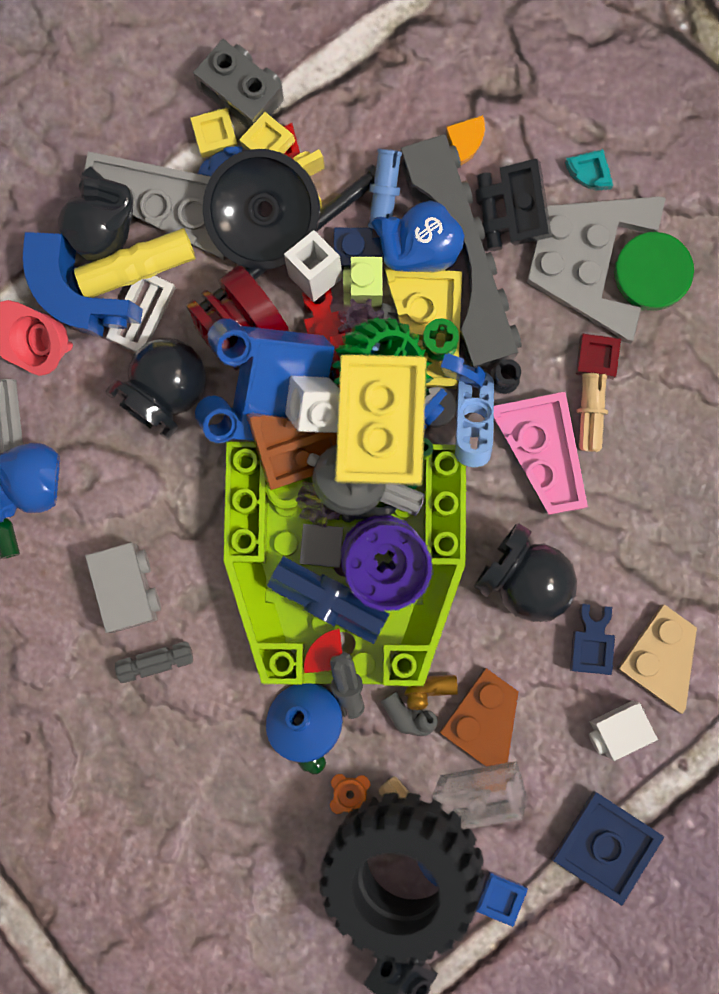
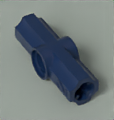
(327, 599)

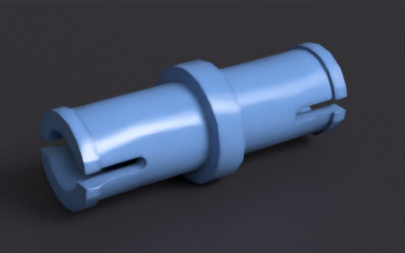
(385, 184)

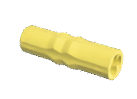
(134, 263)

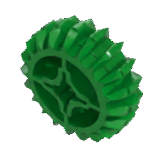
(393, 340)

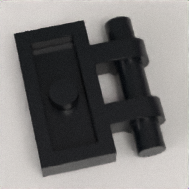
(524, 203)

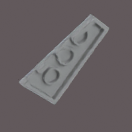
(161, 196)

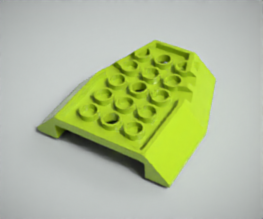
(282, 631)

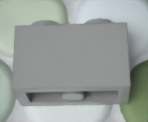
(123, 587)

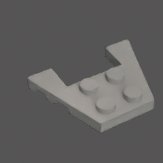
(577, 257)

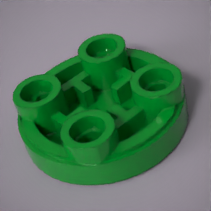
(654, 271)

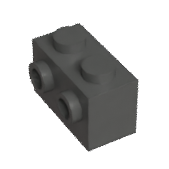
(238, 83)

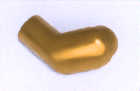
(433, 686)

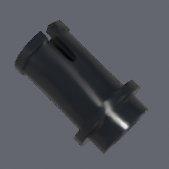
(503, 385)

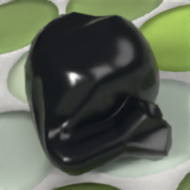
(99, 218)

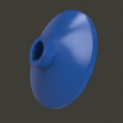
(317, 731)

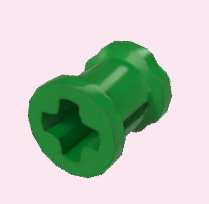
(451, 337)

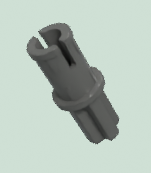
(347, 685)

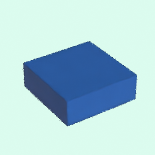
(501, 899)

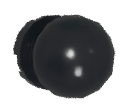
(162, 382)
(531, 578)

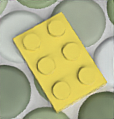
(381, 420)

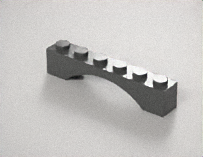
(433, 176)

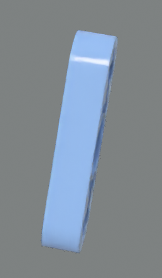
(466, 429)

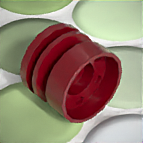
(243, 303)

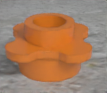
(341, 786)

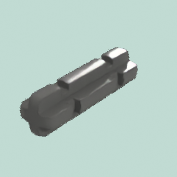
(153, 662)

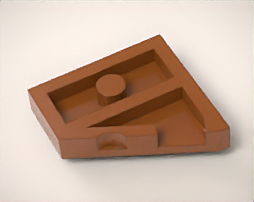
(284, 449)
(484, 720)

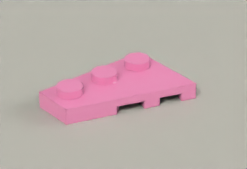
(546, 449)

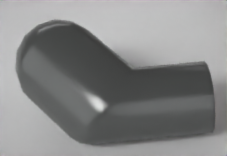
(409, 721)

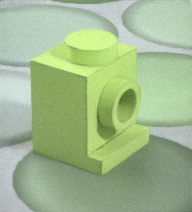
(363, 281)

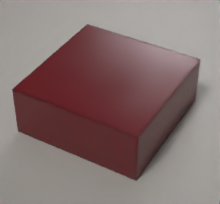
(598, 355)

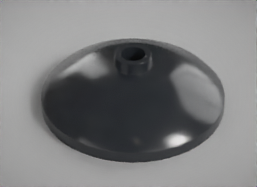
(234, 204)

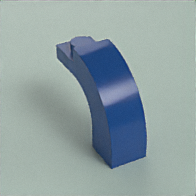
(51, 278)

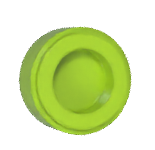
(285, 496)

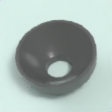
(343, 497)

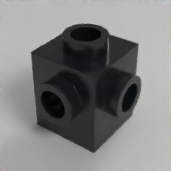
(400, 978)

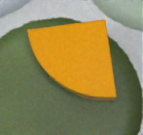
(467, 137)

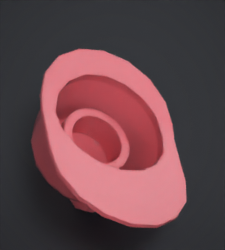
(31, 338)

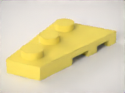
(423, 298)

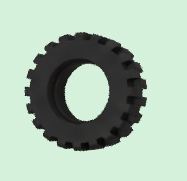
(392, 923)

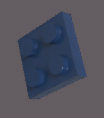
(607, 848)

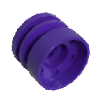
(391, 584)

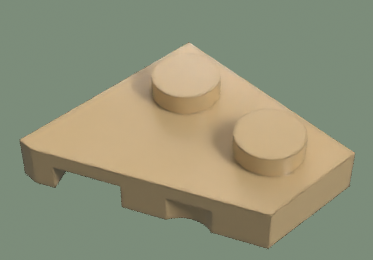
(663, 658)

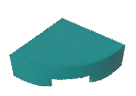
(590, 170)

